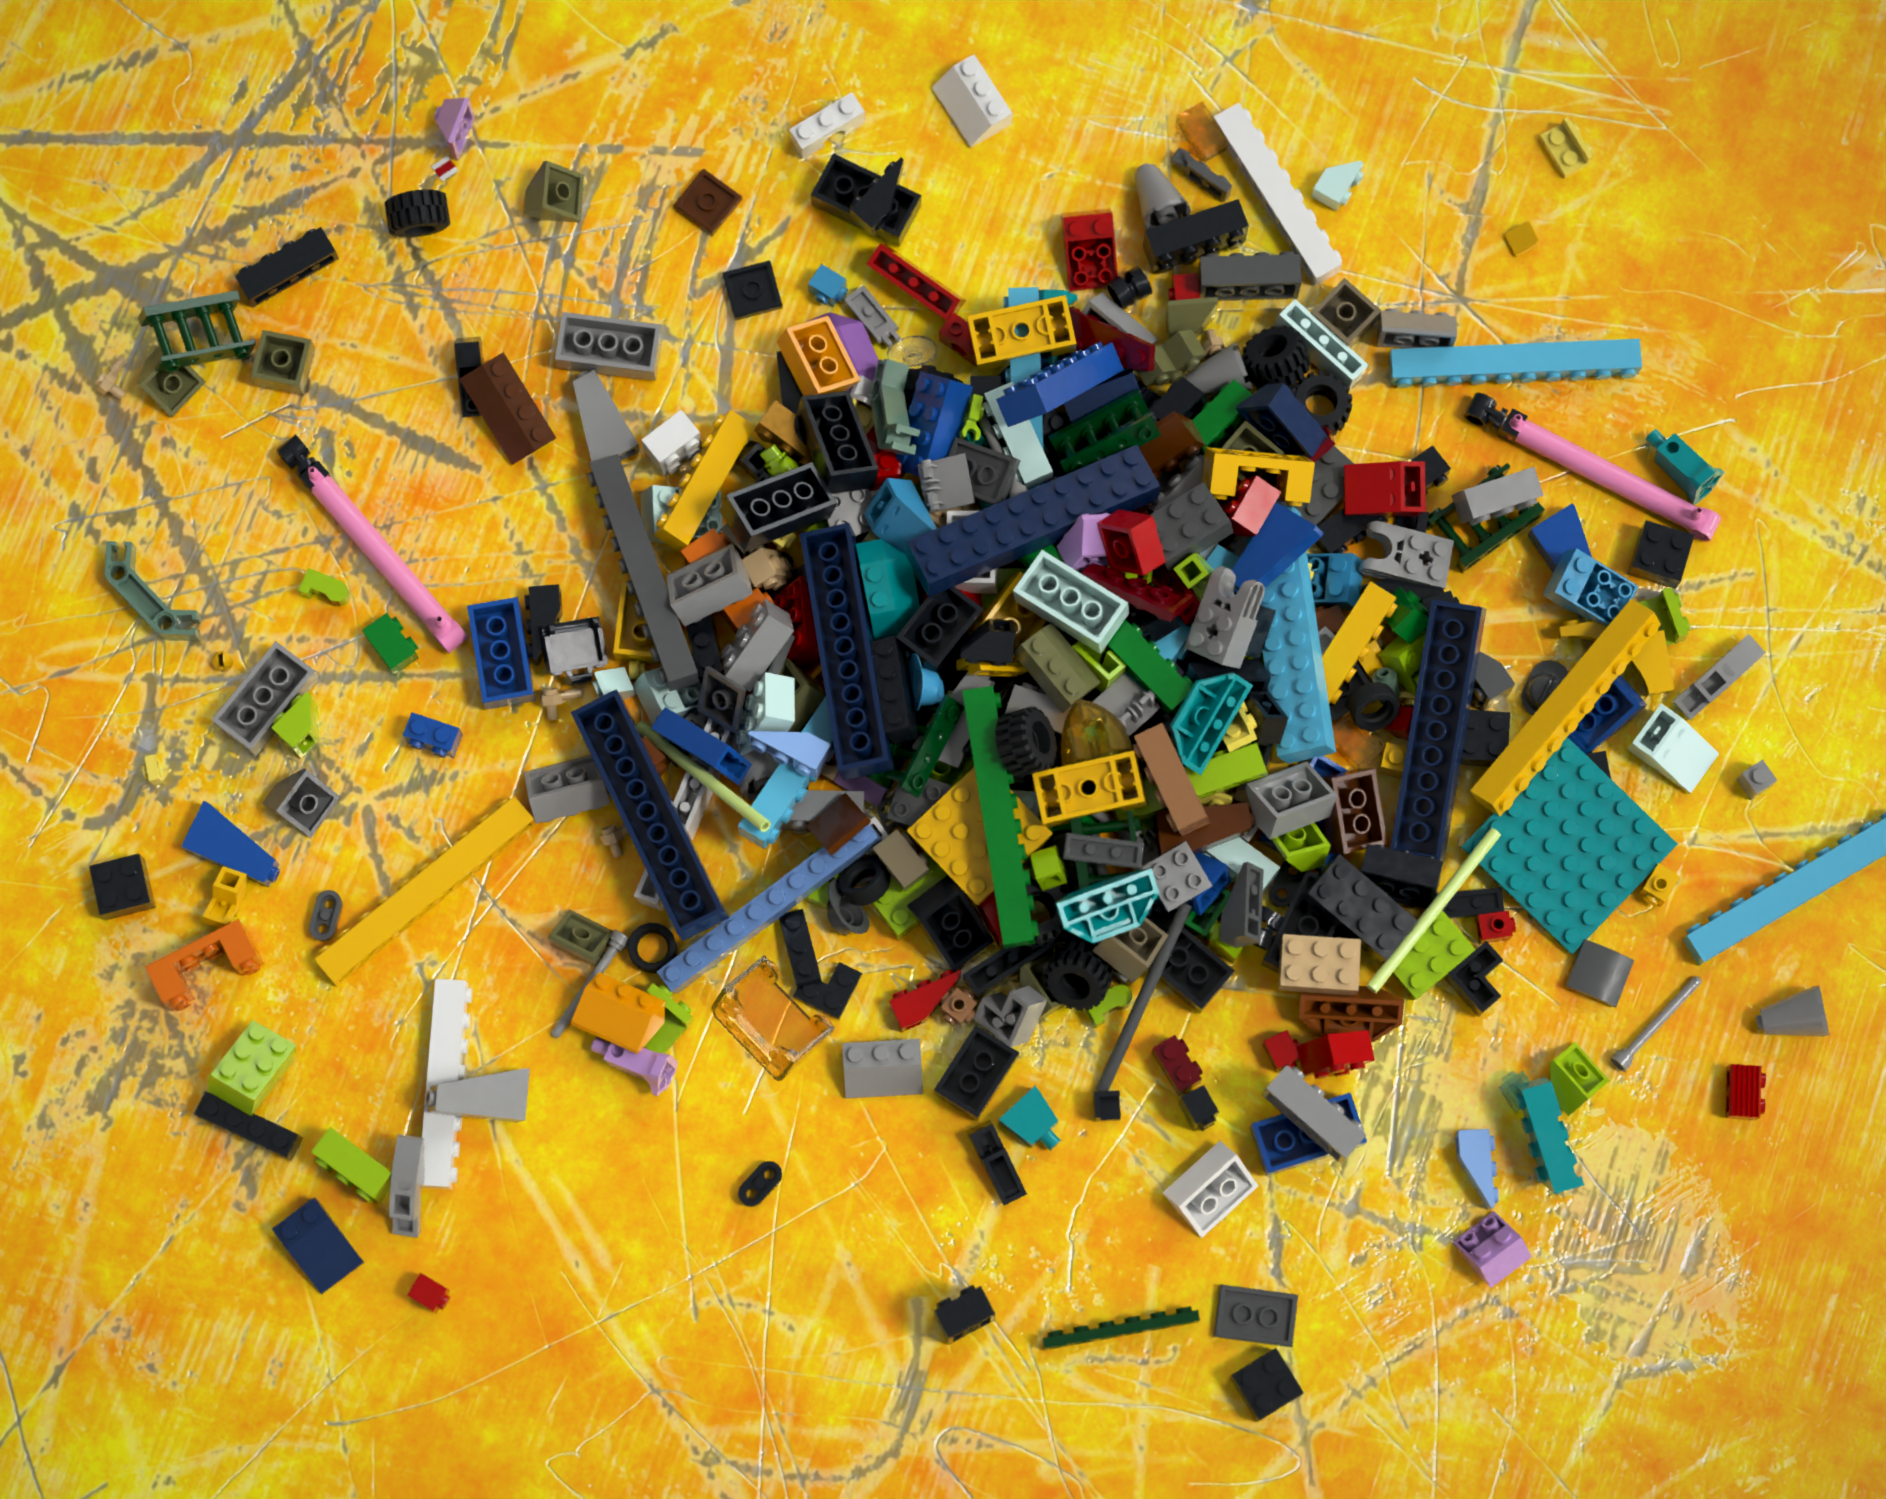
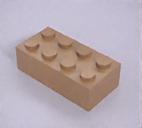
(1172, 780)

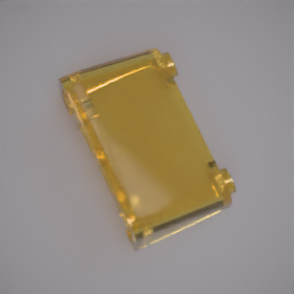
(769, 1020)

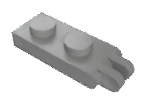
(873, 316)

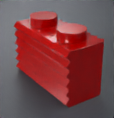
(1744, 1092)

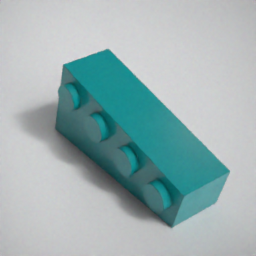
(1547, 1136)

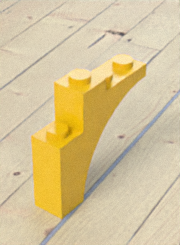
(1650, 664)

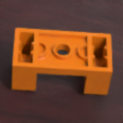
(736, 613)
(168, 974)

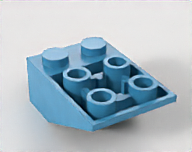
(898, 513)
(1336, 579)
(1589, 587)

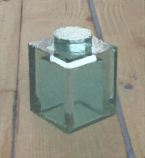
(1508, 1088)

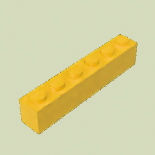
(704, 480)

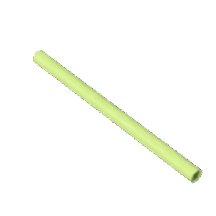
(704, 777)
(1433, 910)

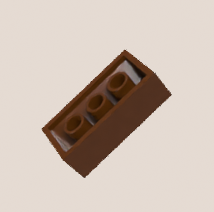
(507, 408)
(1177, 442)

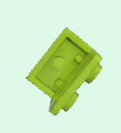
(1668, 612)
(676, 1020)

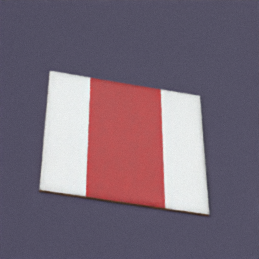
(444, 168)

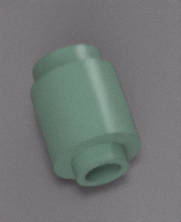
(1389, 677)

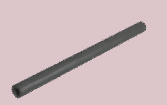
(1143, 998)

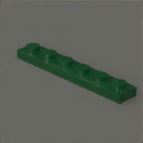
(1109, 1330)

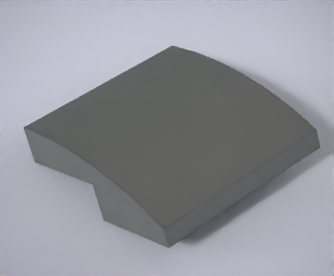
(1599, 973)

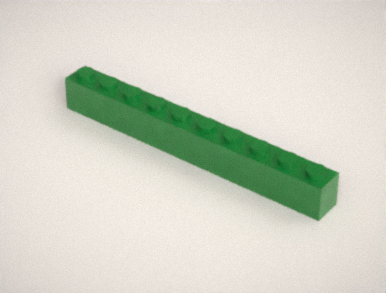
(1141, 657)
(999, 820)

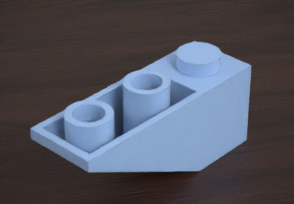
(797, 749)
(1474, 1156)

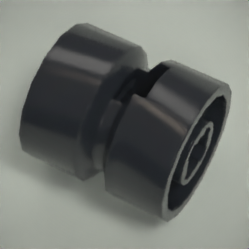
(1130, 287)
(1274, 922)

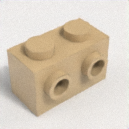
(767, 569)

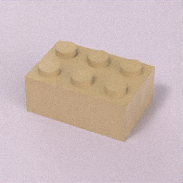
(1319, 964)

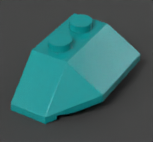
(887, 586)
(1206, 718)
(1109, 906)

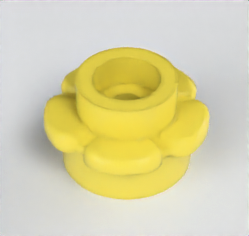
(635, 669)

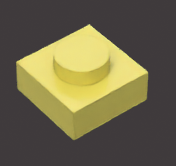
(152, 770)

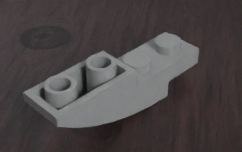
(1719, 676)
(406, 1185)

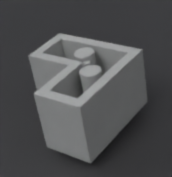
(1011, 1017)

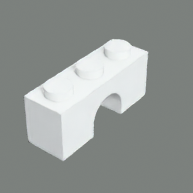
(840, 116)

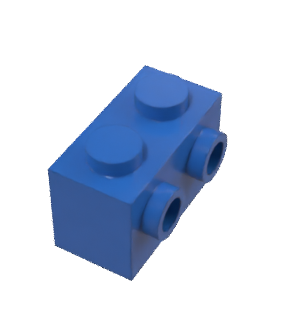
(432, 735)

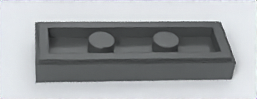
(1103, 851)

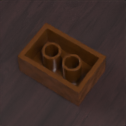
(1356, 812)

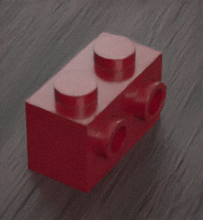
(1177, 1065)

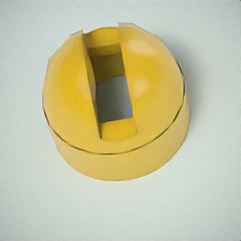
(227, 660)

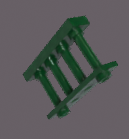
(201, 308)
(1097, 424)
(1487, 541)
(929, 750)
(1078, 827)

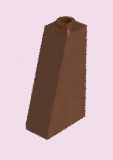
(1226, 824)

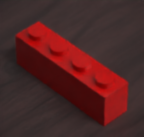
(915, 281)

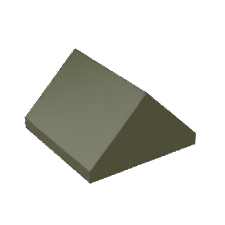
(580, 937)

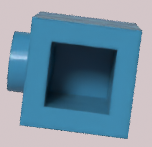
(827, 286)

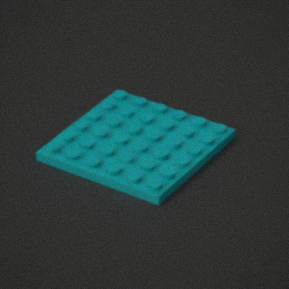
(1571, 847)

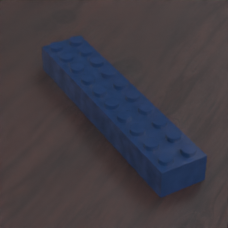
(1029, 520)
(846, 651)
(1438, 728)
(650, 815)

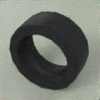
(1379, 718)
(870, 892)
(646, 929)

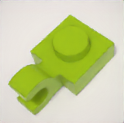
(973, 413)

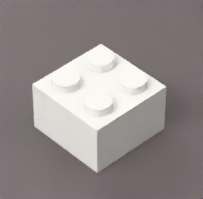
(672, 443)

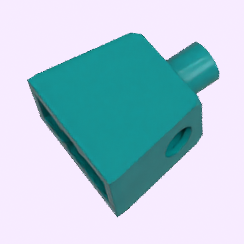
(1032, 1120)

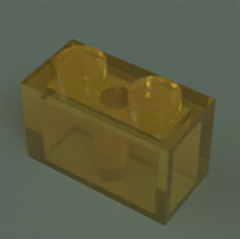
(1201, 132)
(1356, 744)

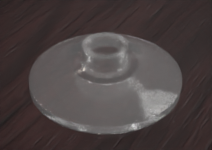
(913, 351)

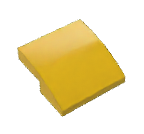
(985, 668)

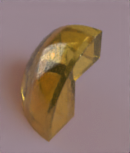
(1091, 734)

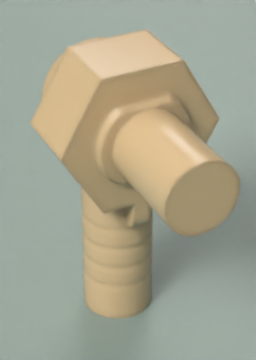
(1212, 344)
(106, 382)
(552, 698)
(612, 836)

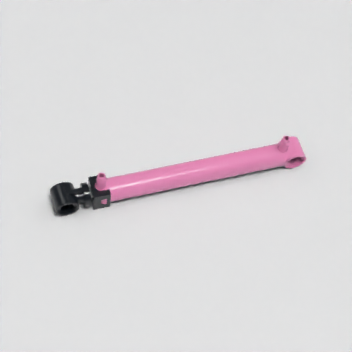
(1516, 428)
(372, 544)

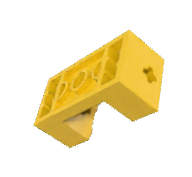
(996, 341)
(1292, 472)
(1117, 786)

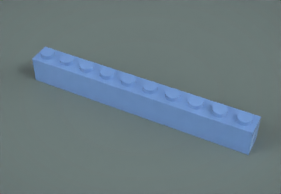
(764, 910)

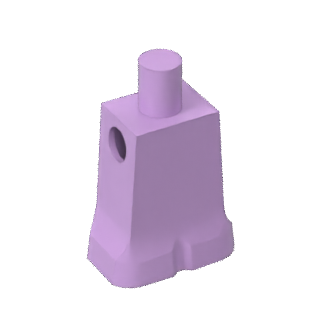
(648, 1065)

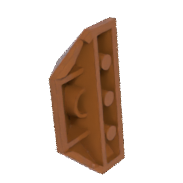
(1349, 1013)

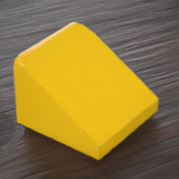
(1522, 239)

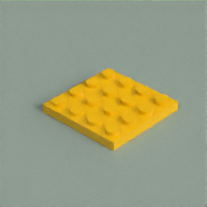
(957, 840)

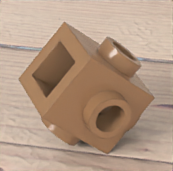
(953, 1015)

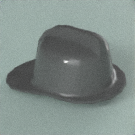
(1541, 683)
(843, 915)

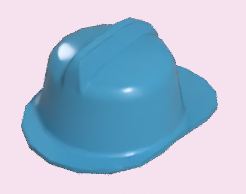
(925, 684)

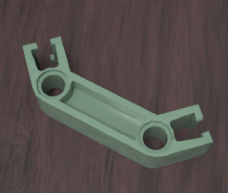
(890, 408)
(144, 600)

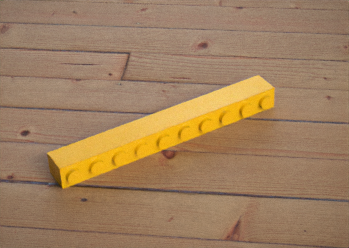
(1343, 653)
(1565, 707)
(424, 891)

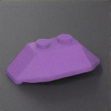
(856, 343)

